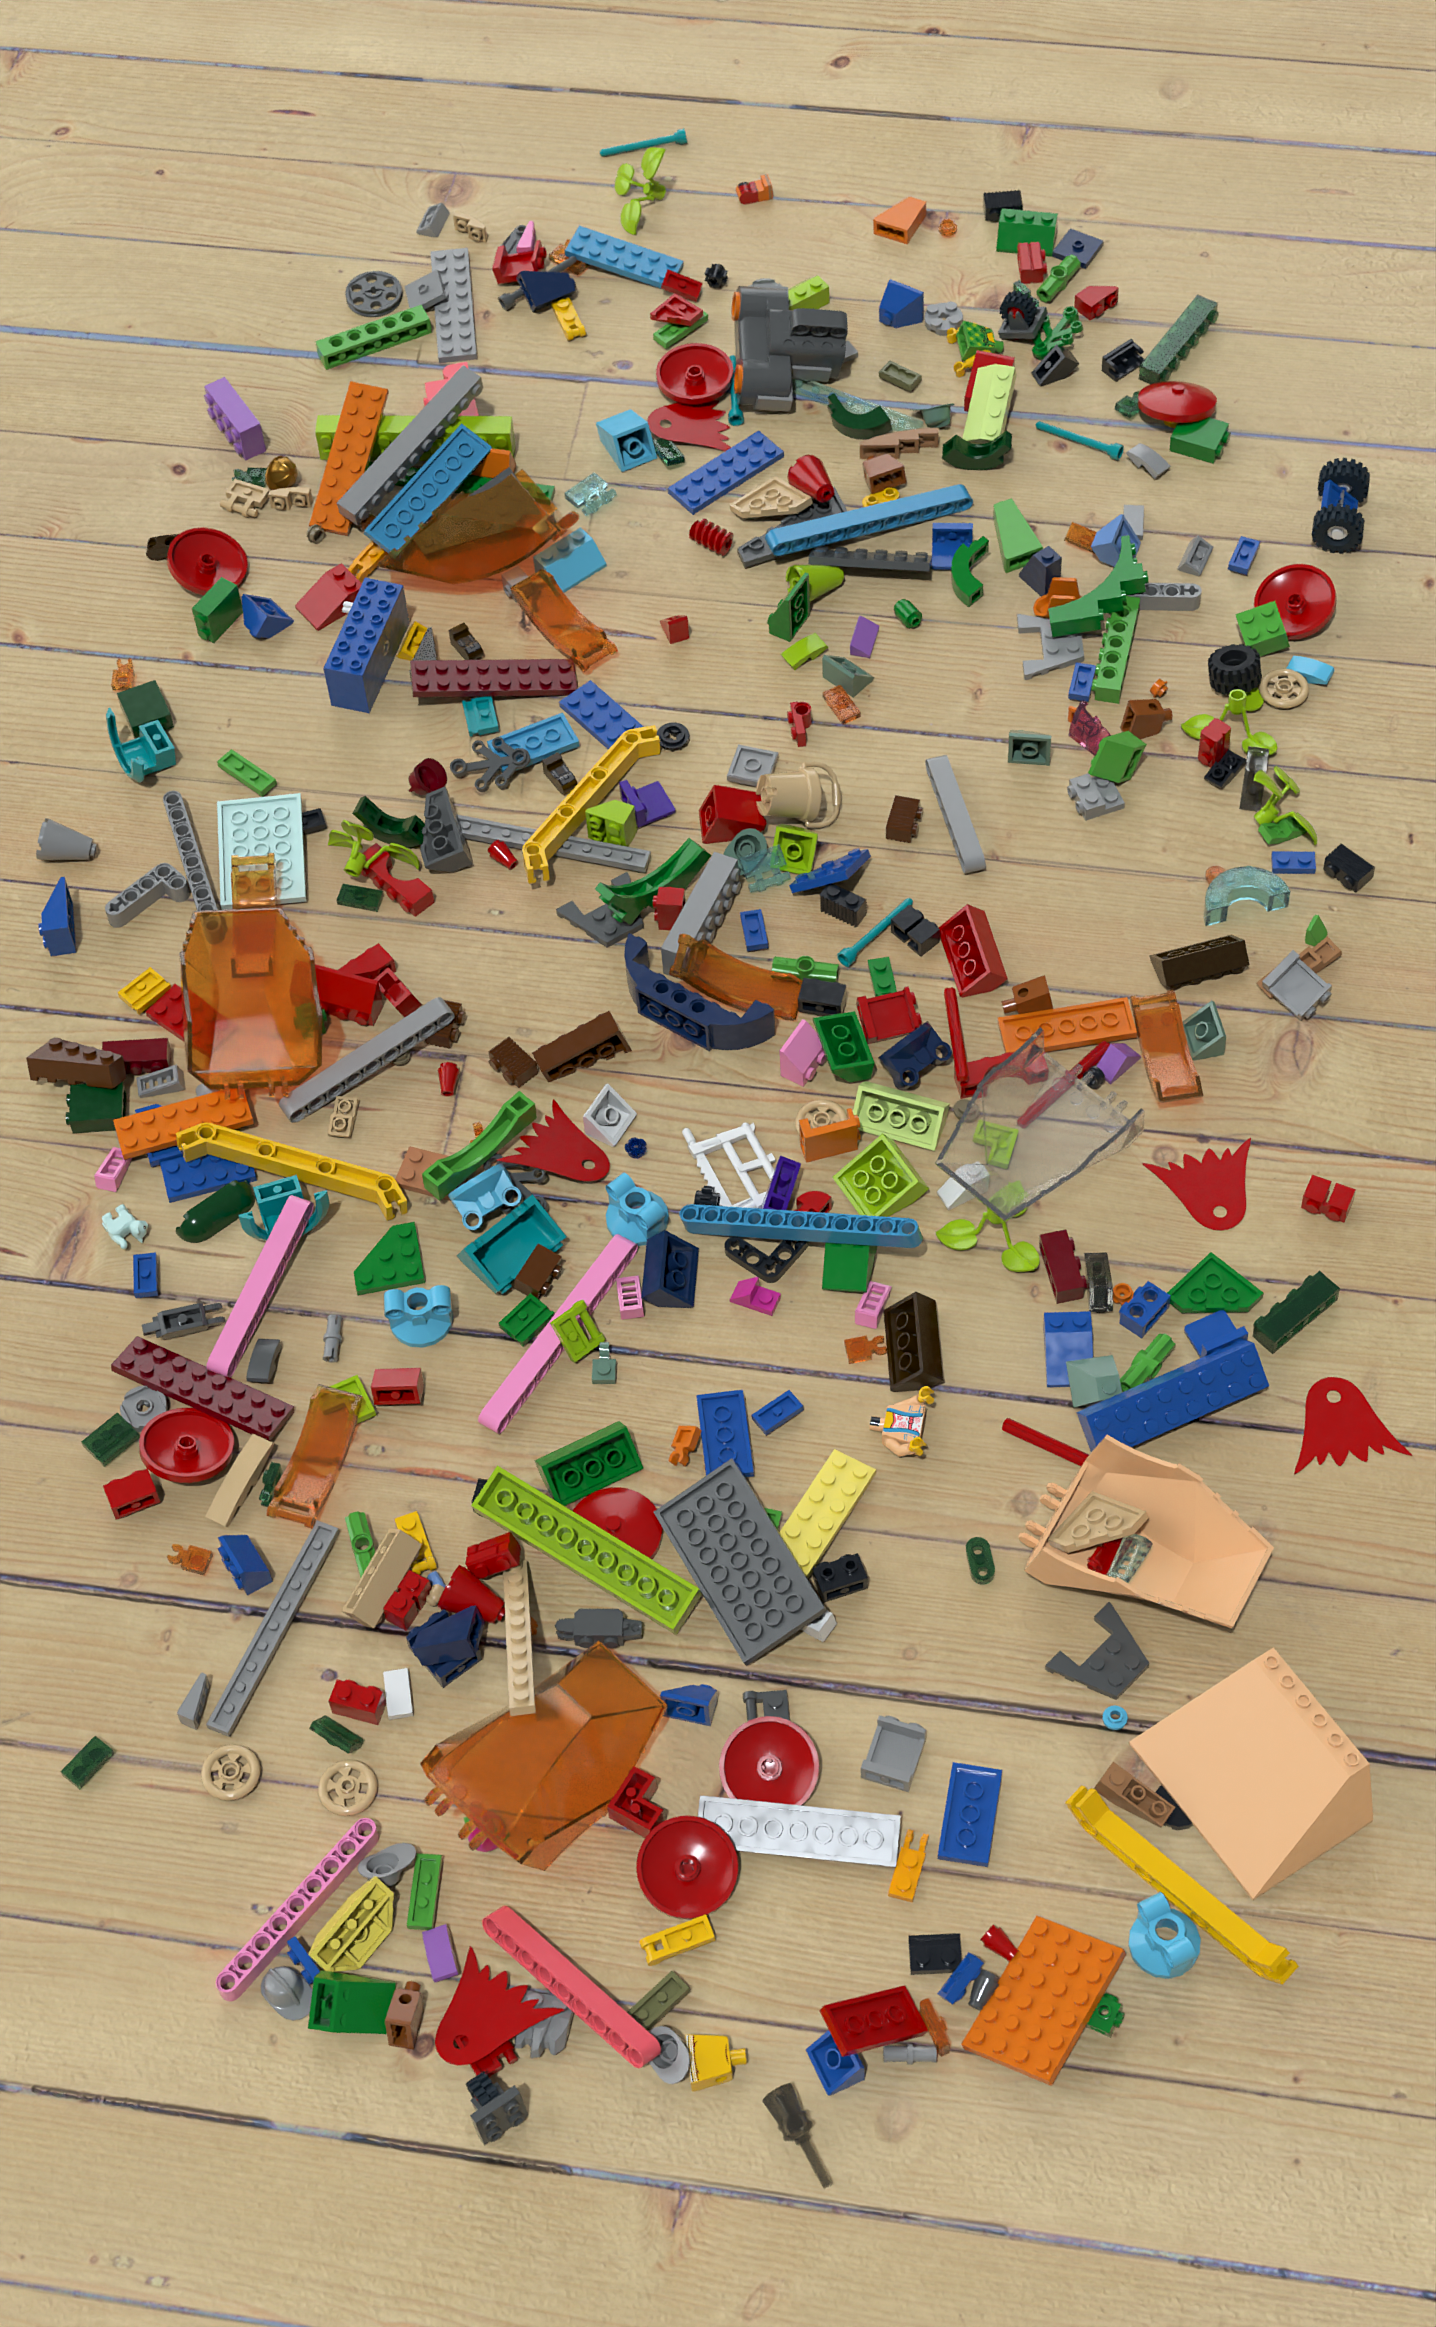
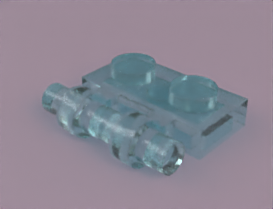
(586, 490)
(761, 862)

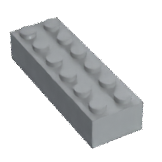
(704, 906)

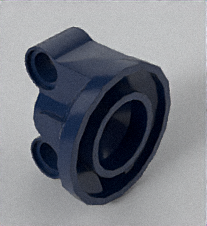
(914, 1054)

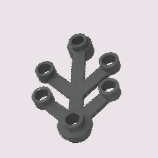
(494, 763)
(516, 1179)

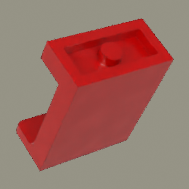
(507, 266)
(888, 1015)

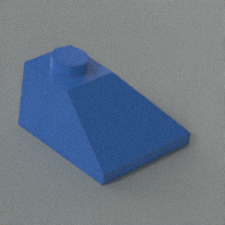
(901, 305)
(263, 616)
(691, 1703)

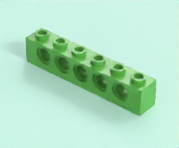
(373, 337)
(1116, 652)

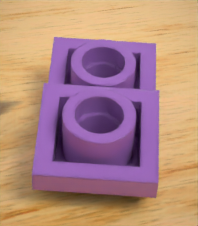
(440, 1953)

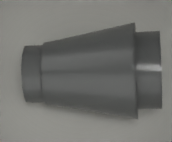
(983, 1989)

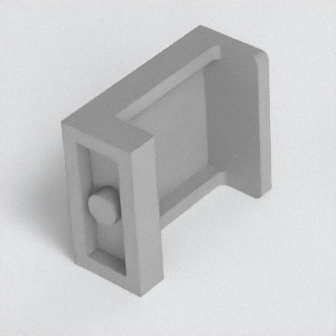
(1297, 986)
(894, 1753)

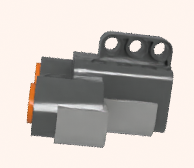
(782, 346)

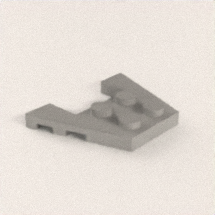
(1057, 651)

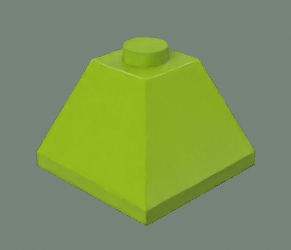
(797, 847)

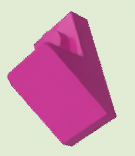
(752, 1296)

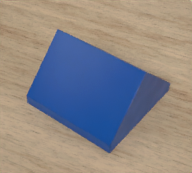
(832, 2069)

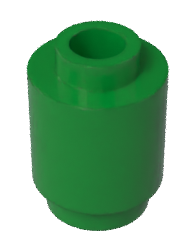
(907, 613)

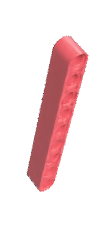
(571, 1987)

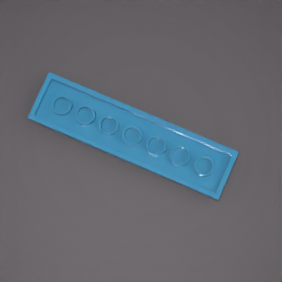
(428, 489)

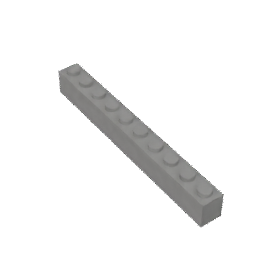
(410, 445)

